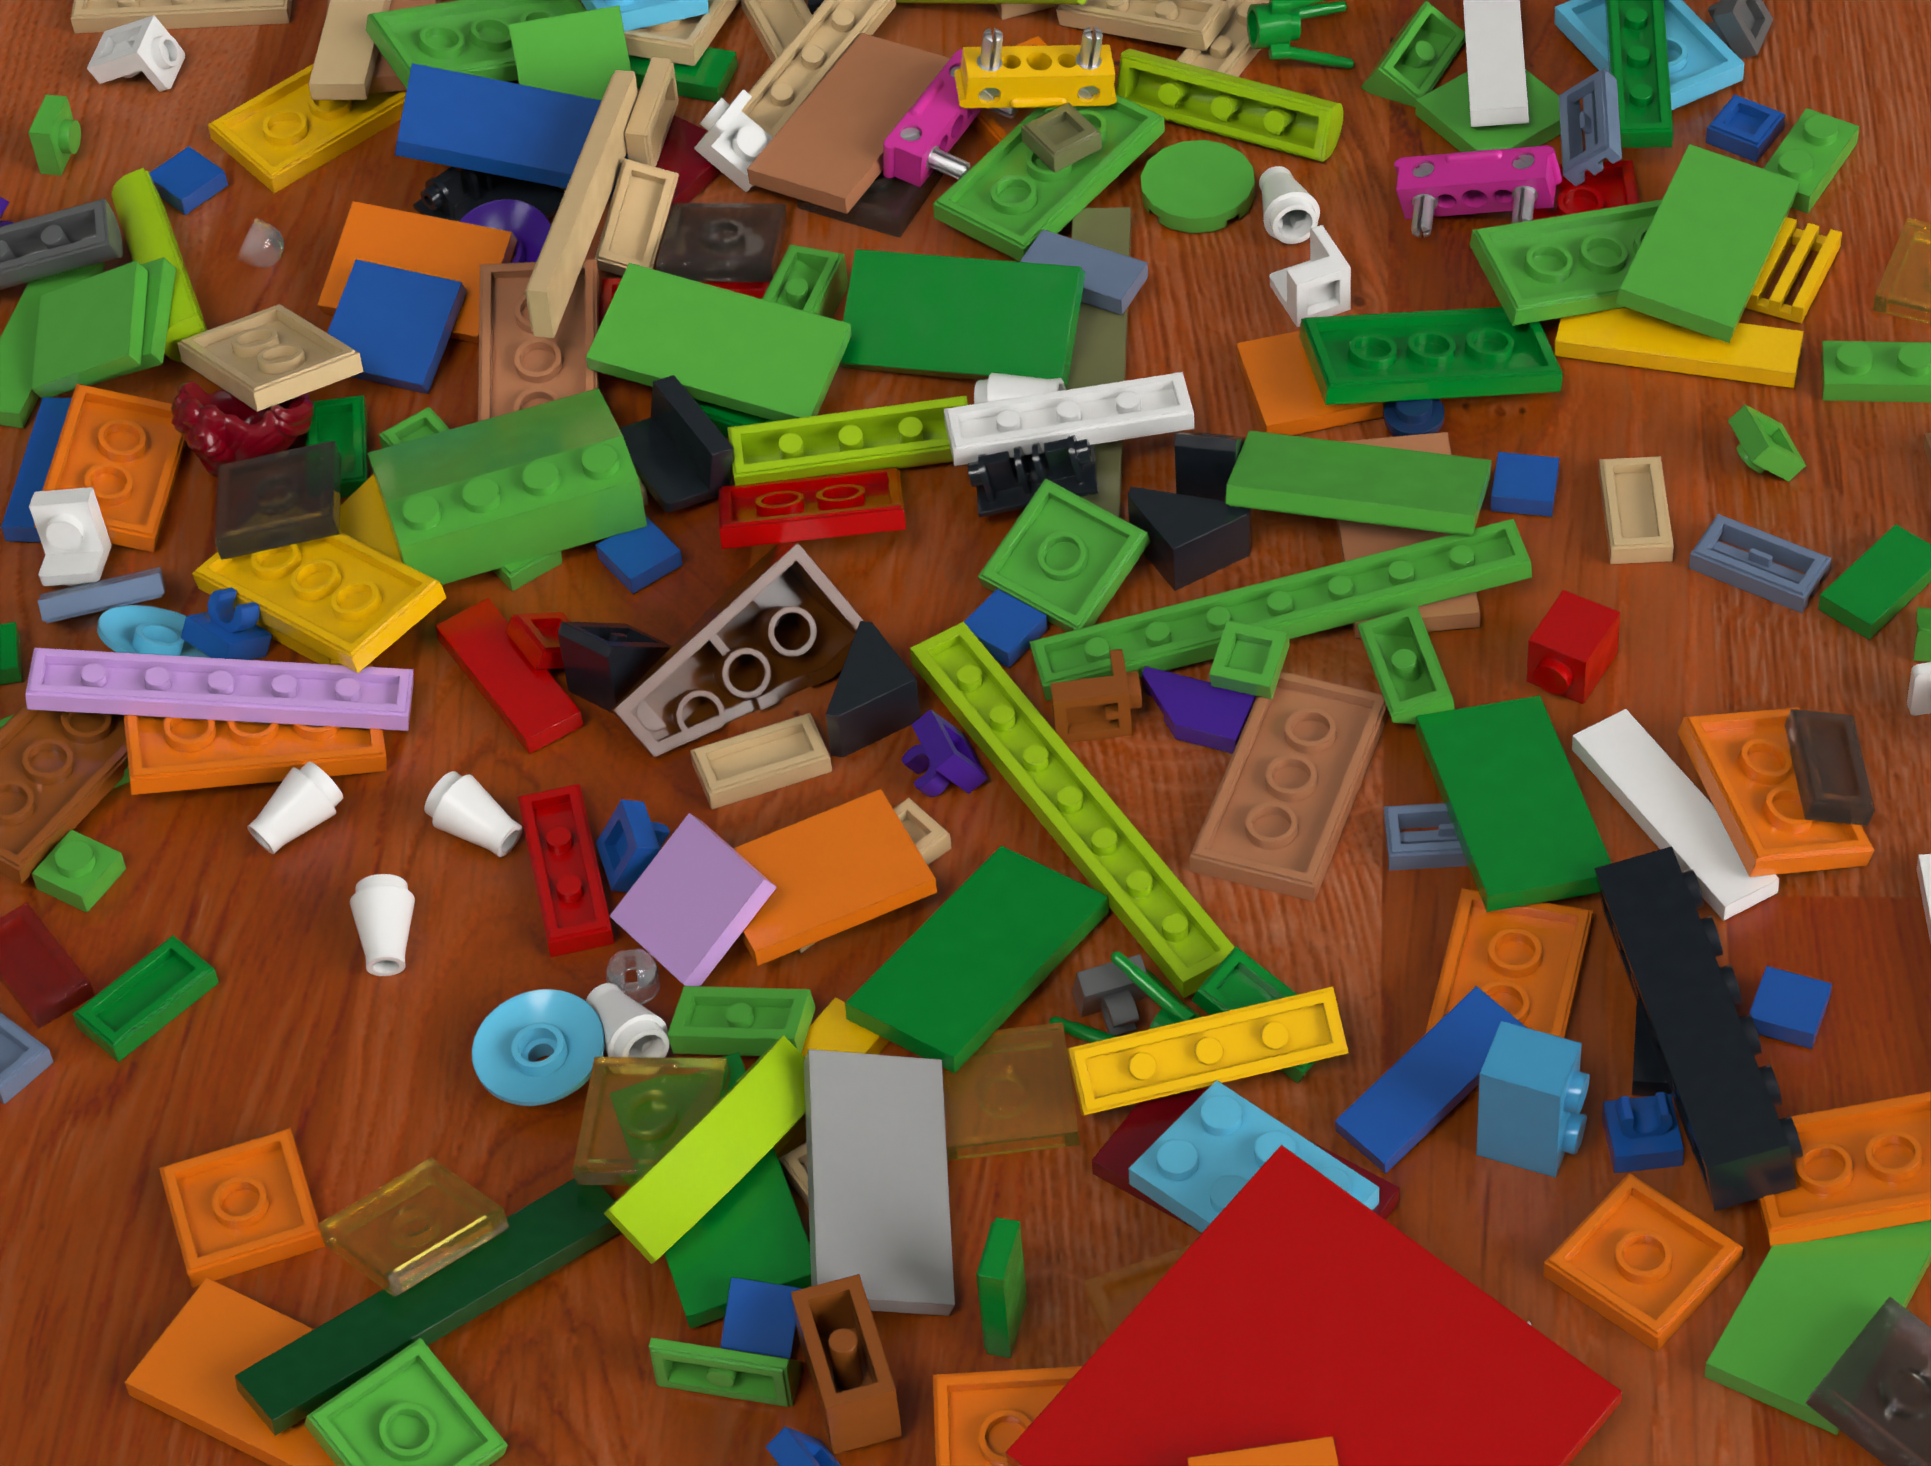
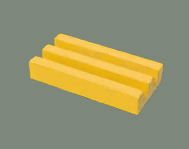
(1805, 241)

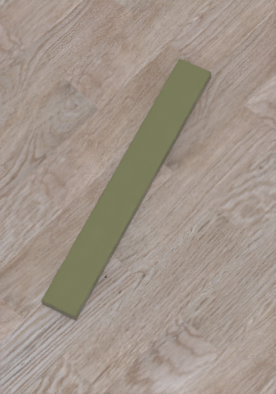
(1102, 344)

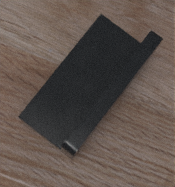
(678, 449)

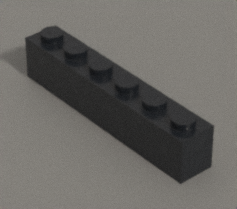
(1696, 1029)

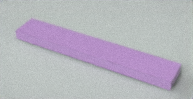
(219, 689)

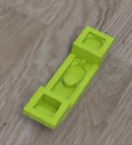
(713, 1153)

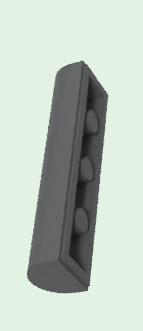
(58, 243)

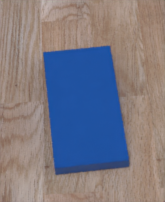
(494, 126)

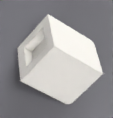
(1315, 286)

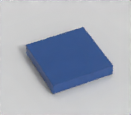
(397, 323)

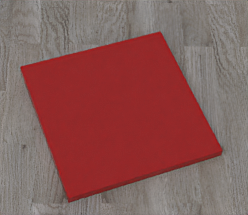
(1315, 1325)

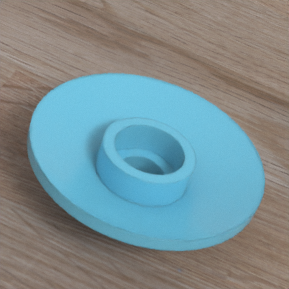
(145, 631)
(535, 1027)

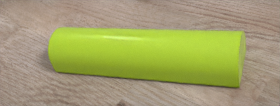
(1231, 105)
(152, 238)
(843, 442)

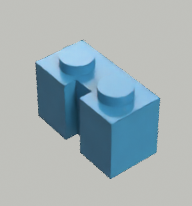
(1531, 1099)

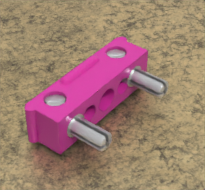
(930, 130)
(1476, 184)

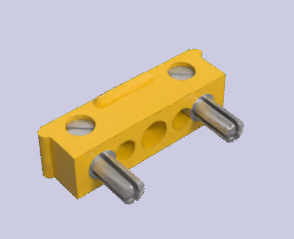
(1036, 74)

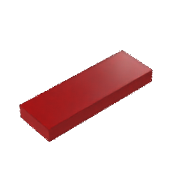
(521, 696)
(565, 870)

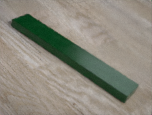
(362, 1338)

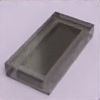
(1829, 767)

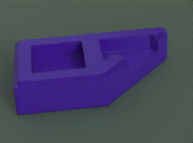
(1197, 710)

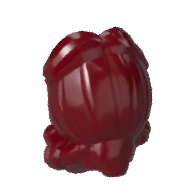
(230, 431)

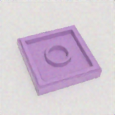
(692, 901)

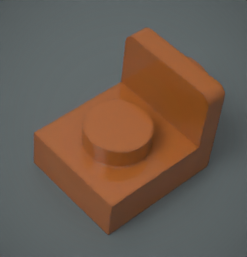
(1097, 706)

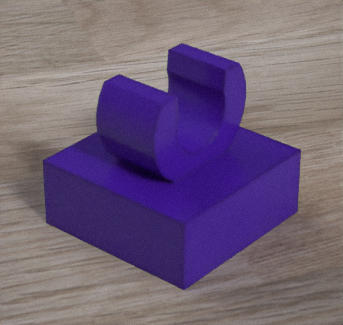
(946, 754)

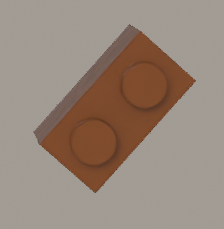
(846, 1364)

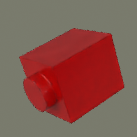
(1573, 647)

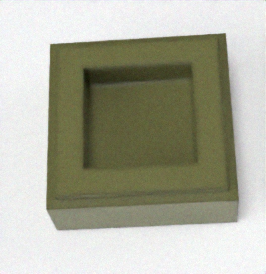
(1061, 137)

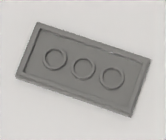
(879, 1178)

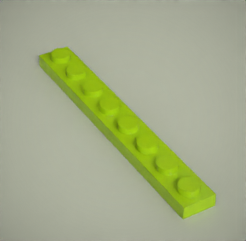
(1073, 807)

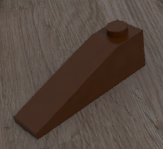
(755, 645)

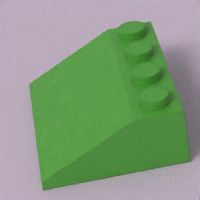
(509, 488)

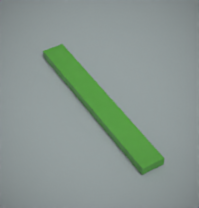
(1291, 604)

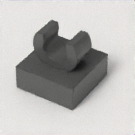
(1741, 24)
(1112, 992)

